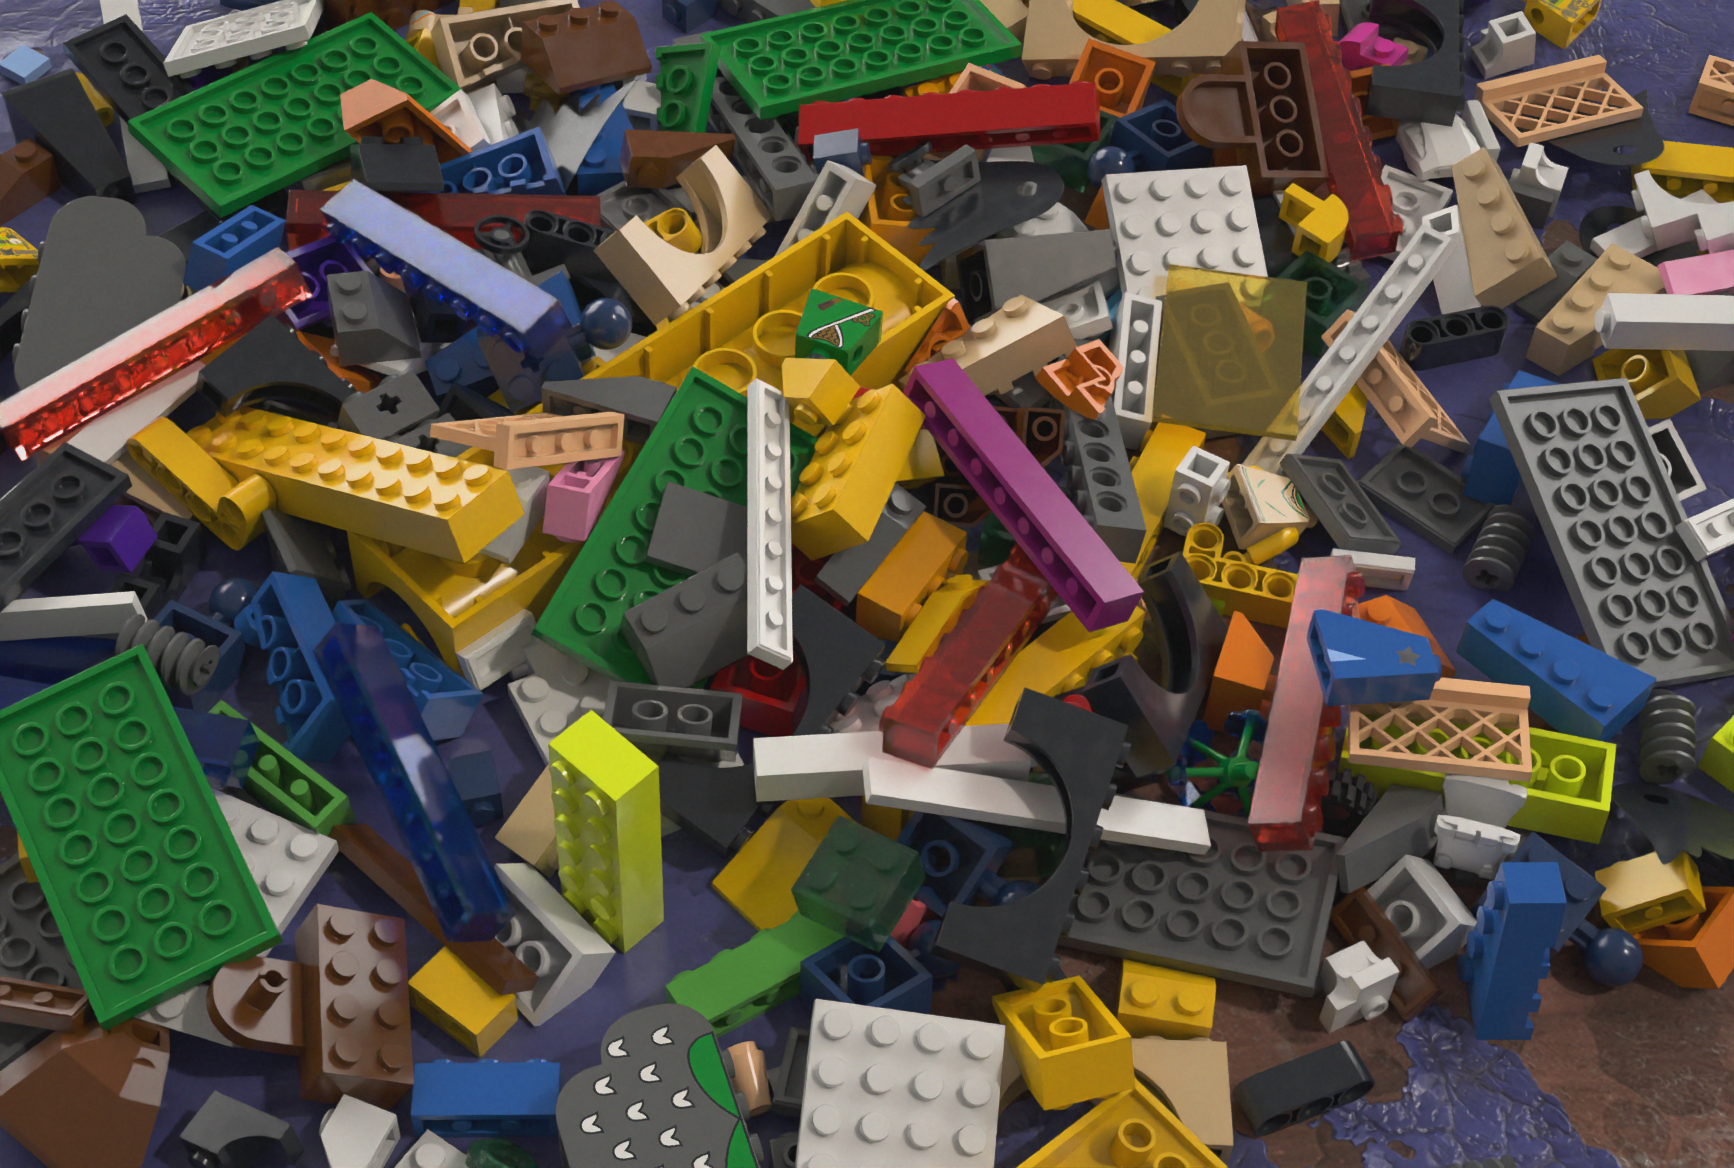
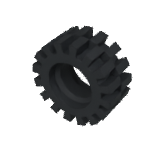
(1347, 802)

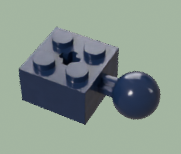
(1147, 143)
(602, 324)
(224, 605)
(975, 856)
(1608, 954)
(883, 979)

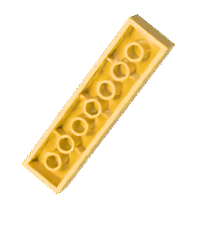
(1049, 665)

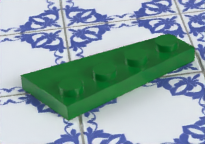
(686, 86)

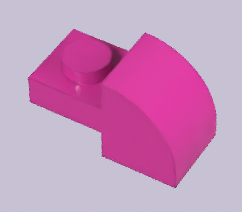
(1364, 48)

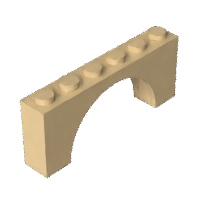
(1194, 47)
(669, 279)
(1182, 1074)

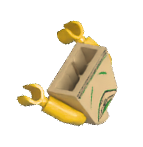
(1264, 513)

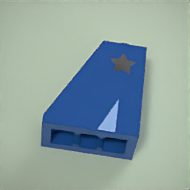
(1369, 661)

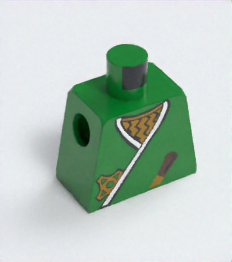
(837, 330)

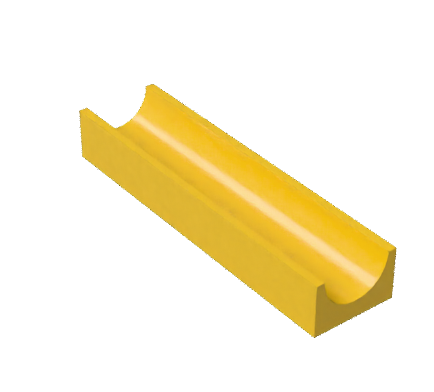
(730, 337)

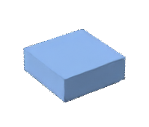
(24, 65)

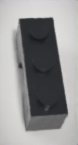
(167, 564)

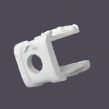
(1474, 829)

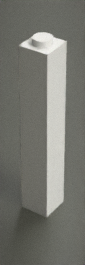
(1666, 322)
(833, 762)

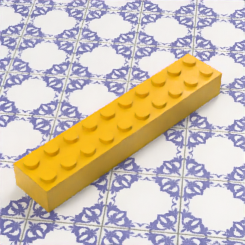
(366, 482)

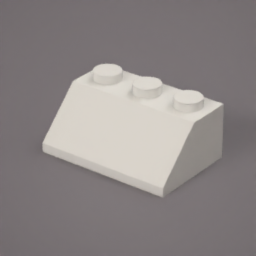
(550, 941)

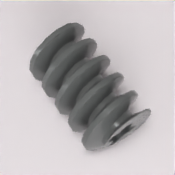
(1499, 549)
(175, 658)
(1666, 737)

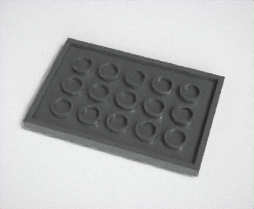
(1213, 913)

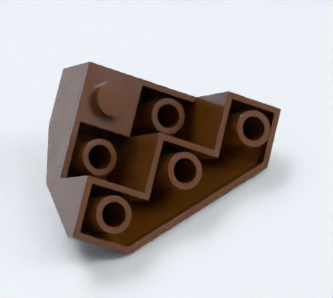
(955, 498)
(87, 1095)

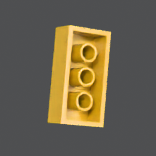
(853, 472)

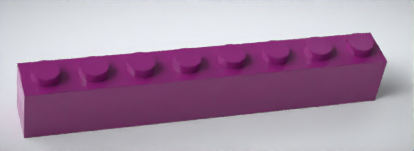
(1023, 496)

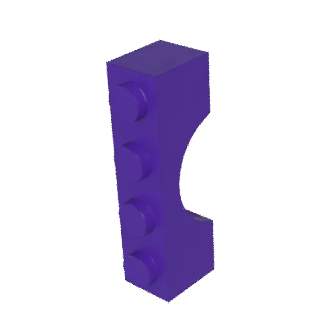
(118, 539)

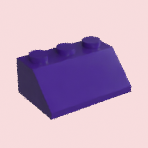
(315, 263)

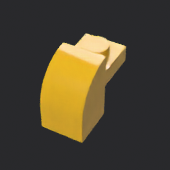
(1318, 222)

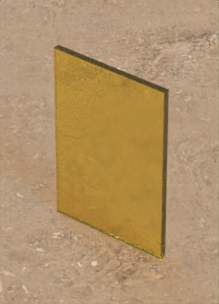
(1231, 352)

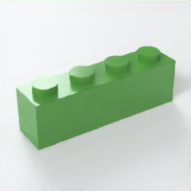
(291, 786)
(751, 977)

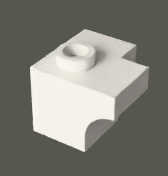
(1505, 45)
(1540, 173)
(1355, 986)

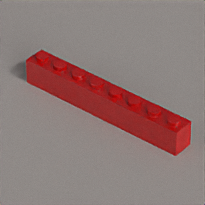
(952, 120)

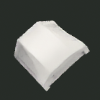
(1435, 148)

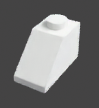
(531, 490)
(358, 1134)

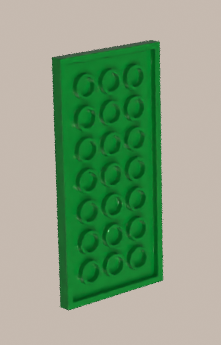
(856, 50)
(282, 113)
(694, 445)
(128, 838)

